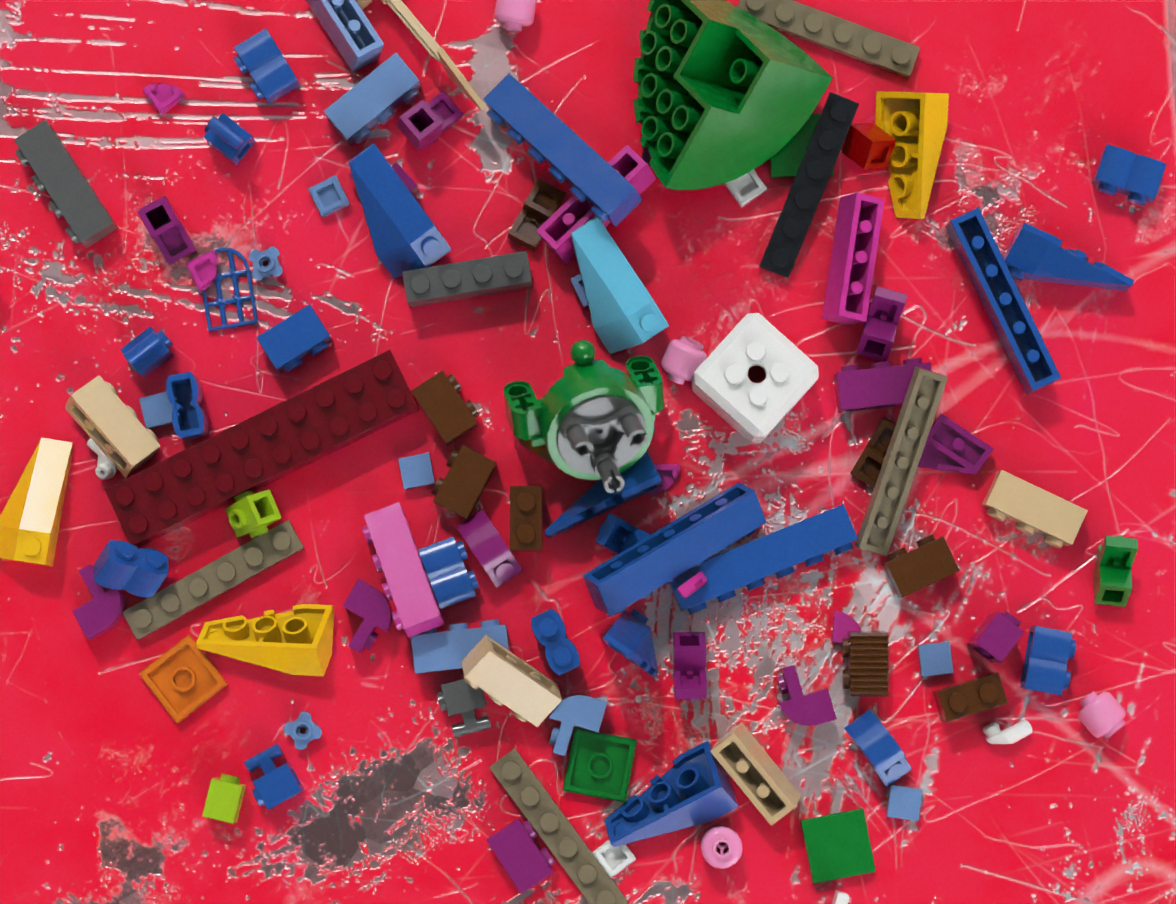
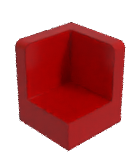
(868, 146)

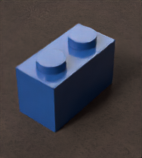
(295, 339)

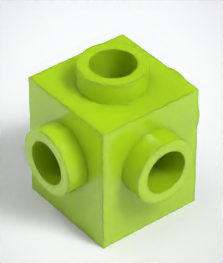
(253, 513)

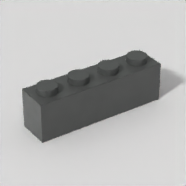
(65, 184)
(467, 279)

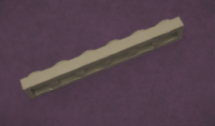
(835, 34)
(901, 461)
(213, 580)
(556, 830)

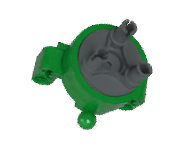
(592, 417)

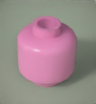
(515, 13)
(682, 359)
(1101, 714)
(711, 840)

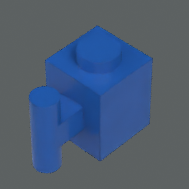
(228, 138)
(148, 351)
(277, 783)

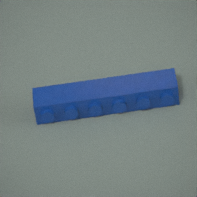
(562, 150)
(1002, 301)
(674, 549)
(768, 556)

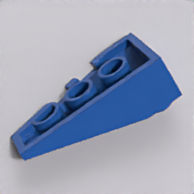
(397, 223)
(1040, 258)
(596, 500)
(633, 640)
(683, 797)

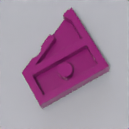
(953, 448)

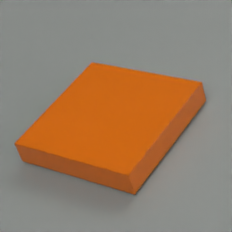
(183, 679)

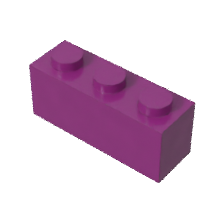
(874, 387)

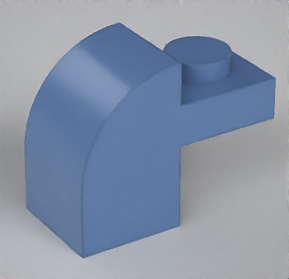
(575, 711)

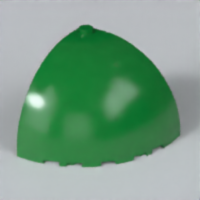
(718, 91)

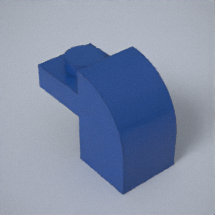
(618, 535)
(878, 748)

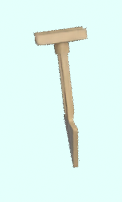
(431, 47)

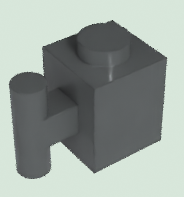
(462, 698)

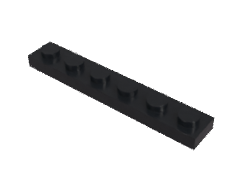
(808, 185)

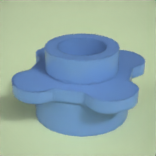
(273, 268)
(304, 721)

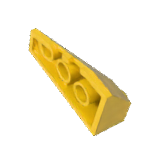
(919, 127)
(35, 507)
(286, 641)

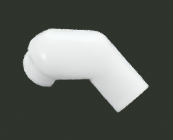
(105, 468)
(1009, 735)

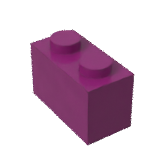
(996, 636)
(521, 855)

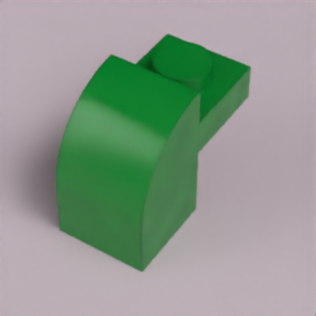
(1113, 570)

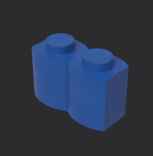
(266, 66)
(1128, 174)
(187, 398)
(130, 568)
(448, 573)
(559, 650)
(1047, 660)

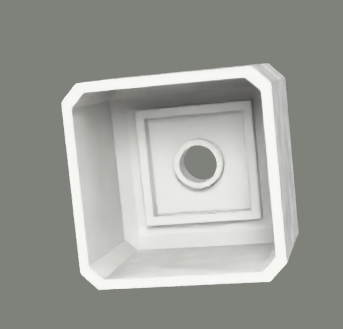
(746, 405)

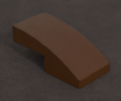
(538, 208)
(872, 457)

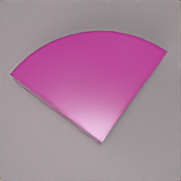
(163, 96)
(204, 270)
(668, 474)
(692, 585)
(841, 625)

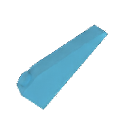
(617, 299)

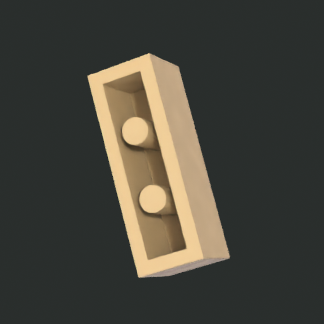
(112, 426)
(1033, 509)
(510, 681)
(756, 773)

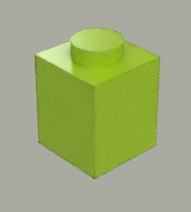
(224, 798)

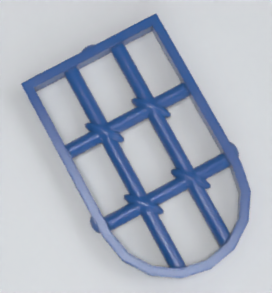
(236, 297)

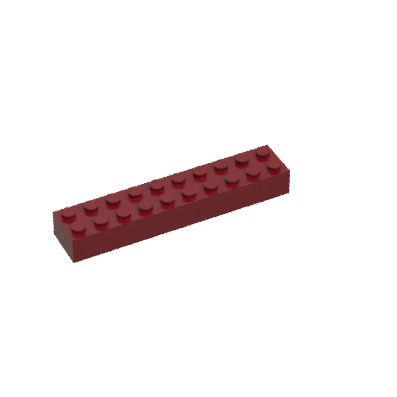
(261, 449)

